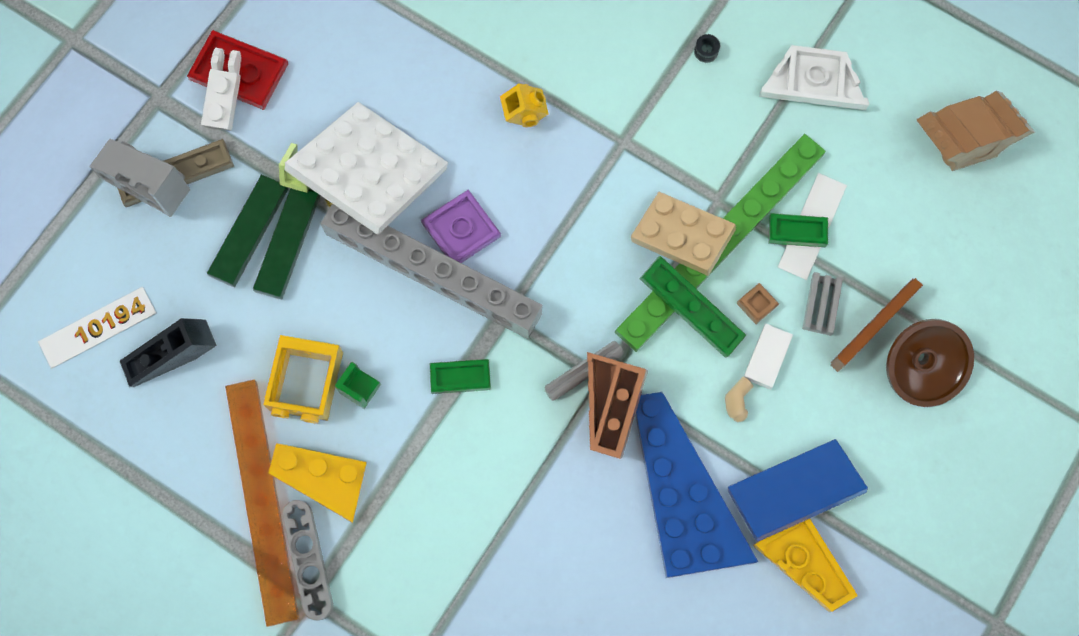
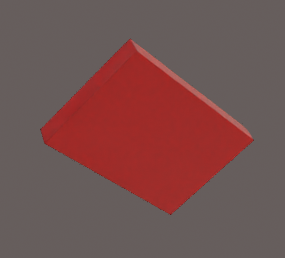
(258, 68)

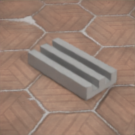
(826, 281)

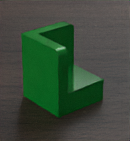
(357, 385)

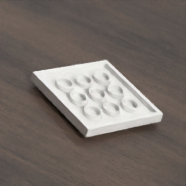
(366, 167)

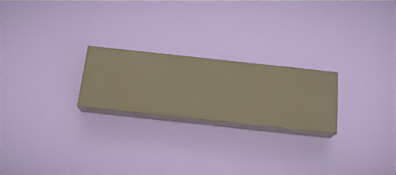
(194, 165)

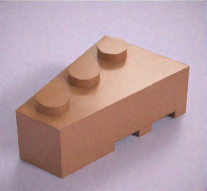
(613, 402)

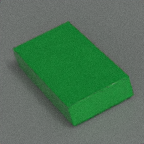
(798, 230)
(460, 376)

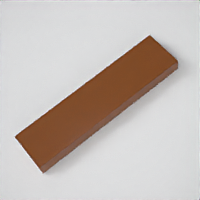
(876, 324)

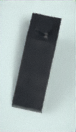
(168, 350)

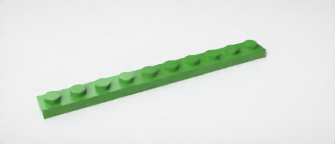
(746, 215)

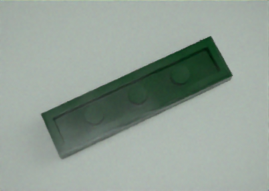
(247, 231)
(286, 243)

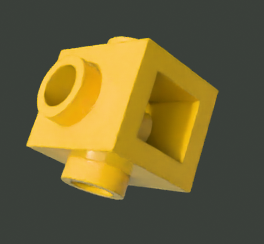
(524, 105)

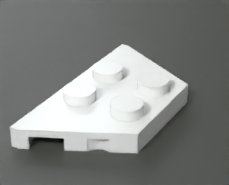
(816, 78)

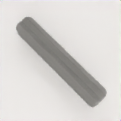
(579, 372)

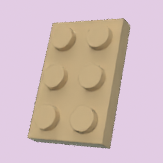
(683, 233)

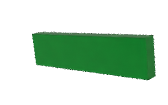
(692, 306)

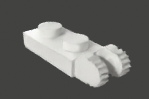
(222, 91)

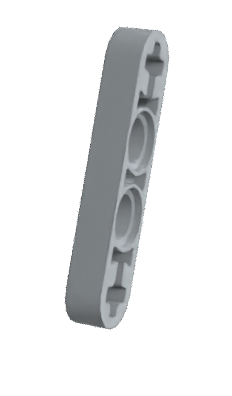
(303, 561)

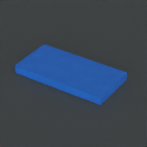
(797, 490)

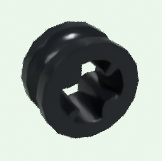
(707, 39)

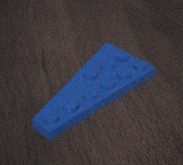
(689, 512)

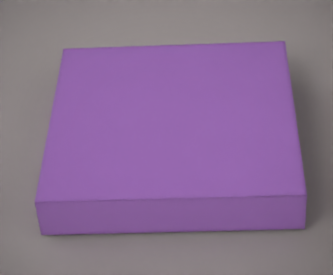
(461, 227)

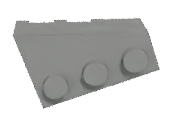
(141, 176)

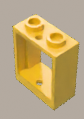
(309, 349)

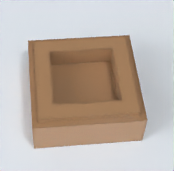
(757, 303)

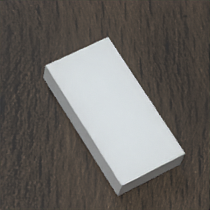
(768, 356)

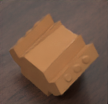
(975, 129)

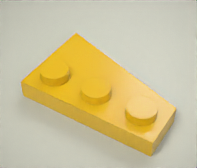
(320, 476)
(809, 563)

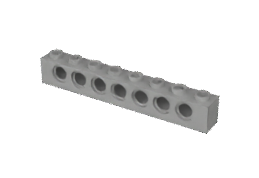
(436, 272)

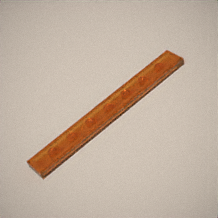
(262, 504)

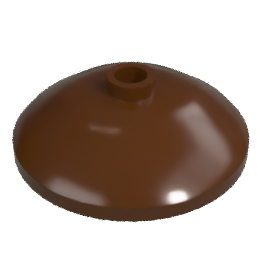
(941, 372)

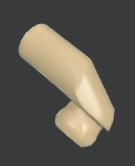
(735, 400)

